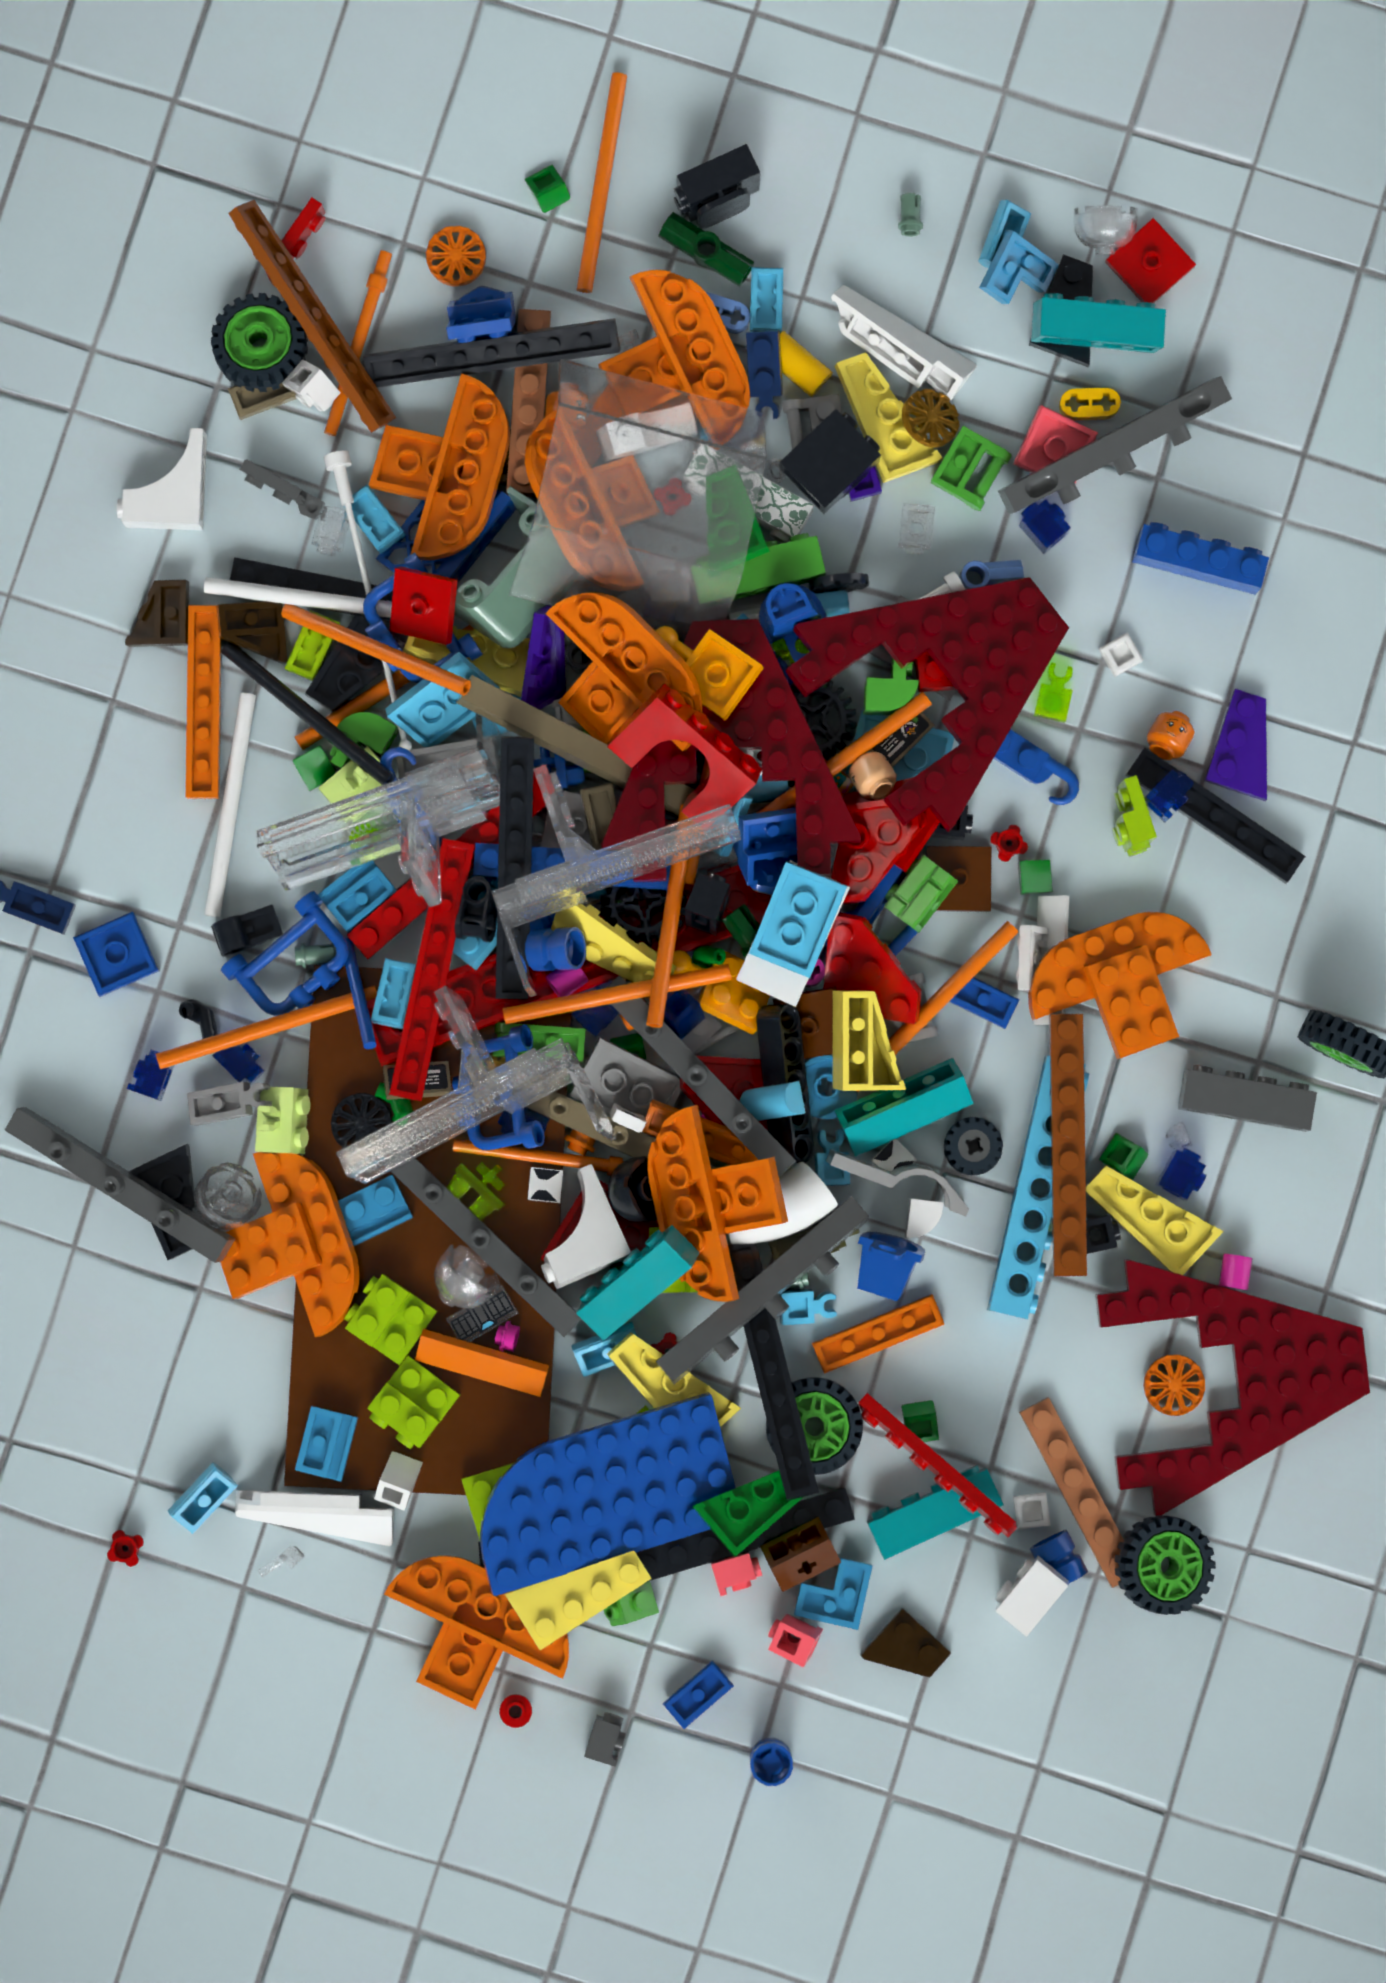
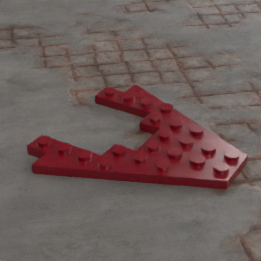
(988, 646)
(763, 721)
(1287, 1368)

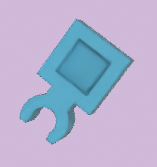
(829, 1174)
(804, 1306)

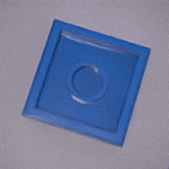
(116, 954)

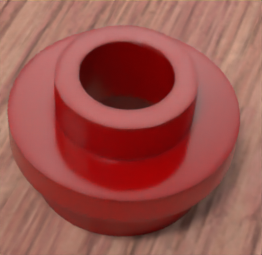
(523, 1703)

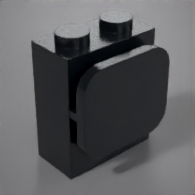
(718, 187)
(831, 460)

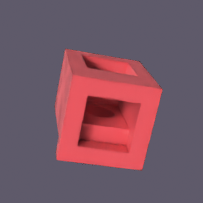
(736, 1572)
(794, 1650)

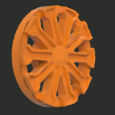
(456, 256)
(1174, 1385)

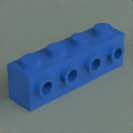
(1200, 559)

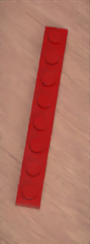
(406, 905)
(431, 974)

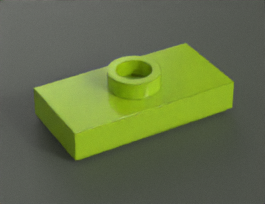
(309, 652)

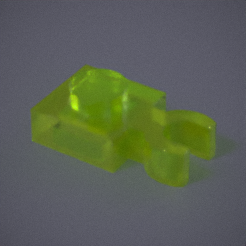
(1054, 699)

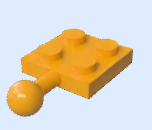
(719, 668)
(729, 999)

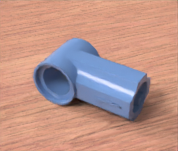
(992, 572)

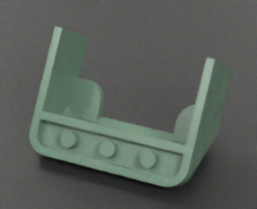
(490, 608)

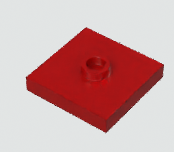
(1150, 263)
(423, 605)

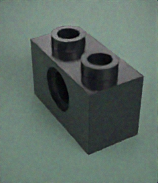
(707, 903)

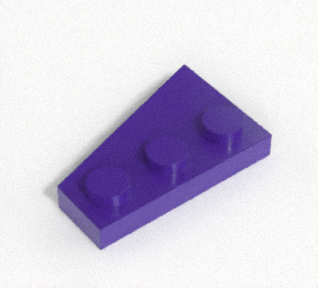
(545, 662)
(1241, 748)

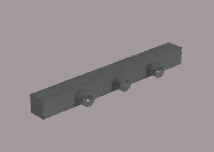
(1116, 447)
(704, 1083)
(119, 1184)
(488, 1246)
(764, 1292)

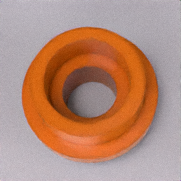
(580, 1142)

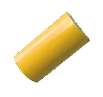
(802, 366)

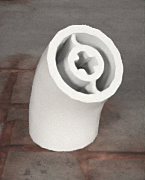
(806, 1205)

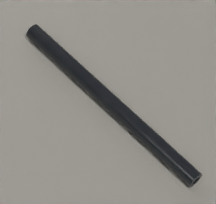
(308, 713)

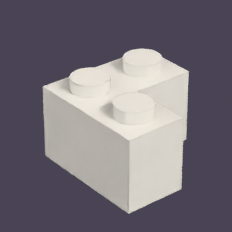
(1030, 1595)

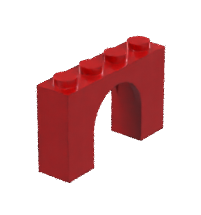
(669, 717)

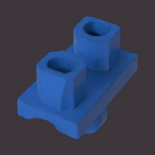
(568, 775)

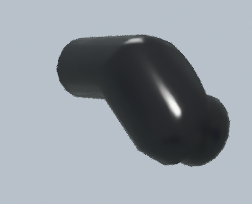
(199, 1014)

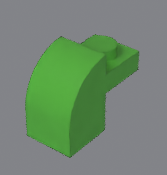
(887, 695)
(365, 730)

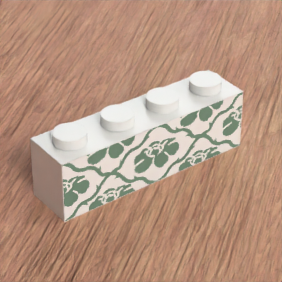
(781, 511)

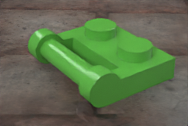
(962, 461)

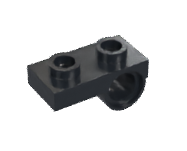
(246, 930)

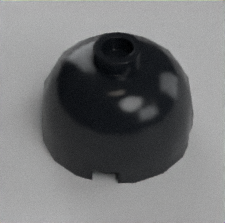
(631, 1191)

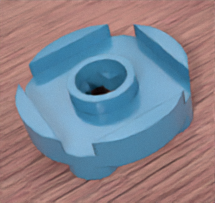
(820, 1104)

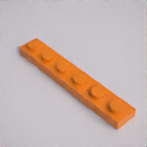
(203, 703)

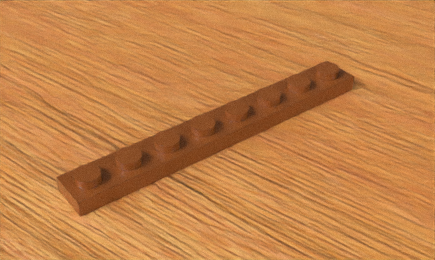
(312, 315)
(1068, 1145)

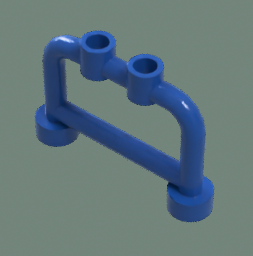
(381, 633)
(324, 976)
(528, 1133)

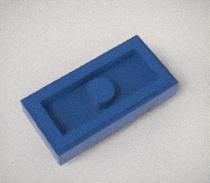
(986, 1002)
(698, 1694)

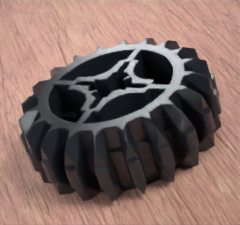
(824, 730)
(631, 908)

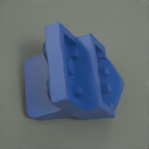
(481, 314)
(765, 846)

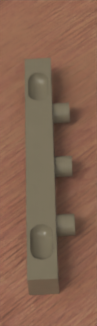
(557, 737)
(577, 1118)

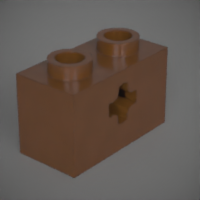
(800, 1554)

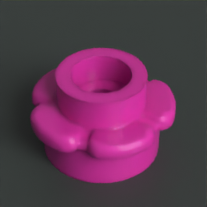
(507, 1337)

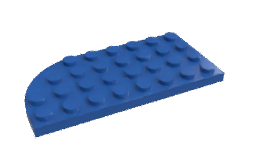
(604, 1493)

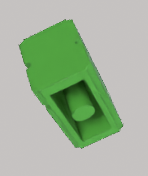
(920, 893)

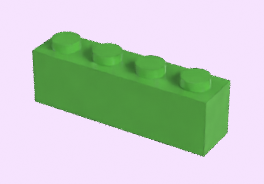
(785, 563)

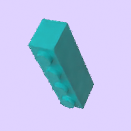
(1098, 324)
(894, 1113)
(637, 1281)
(927, 1515)

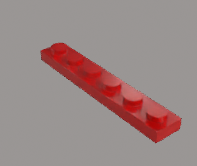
(946, 1475)

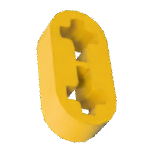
(1089, 396)

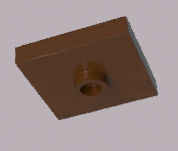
(973, 872)
(816, 1021)

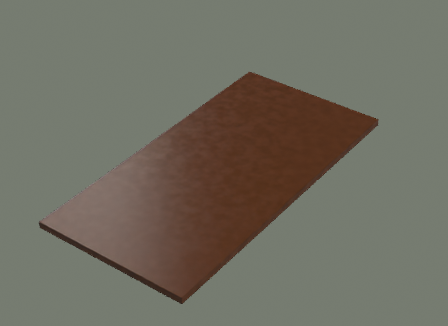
(343, 1373)

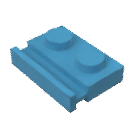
(357, 894)
(374, 1210)
(326, 1443)

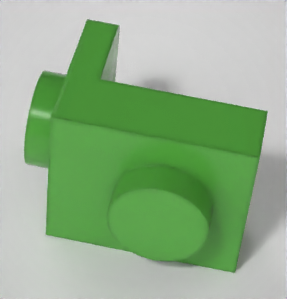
(633, 1606)

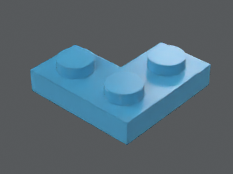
(1016, 262)
(841, 1604)

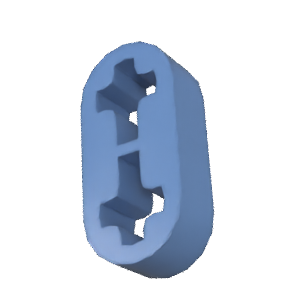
(729, 306)

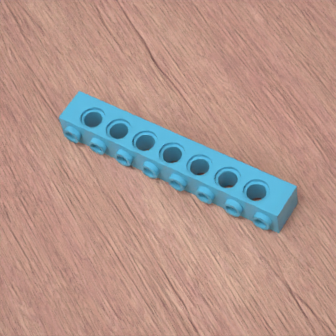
(1002, 1297)

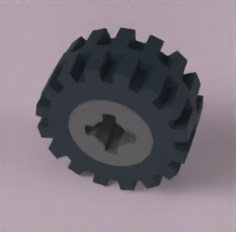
(959, 1150)

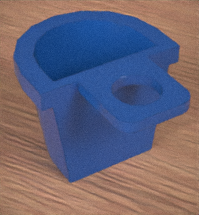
(784, 609)
(887, 1263)

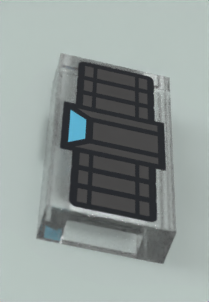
(475, 1322)

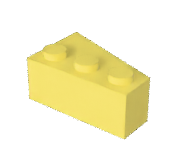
(861, 1044)

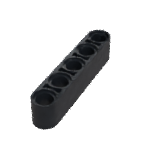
(784, 1063)

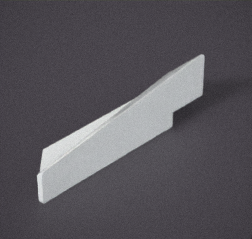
(901, 345)
(319, 1512)

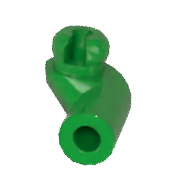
(706, 956)
(400, 1107)

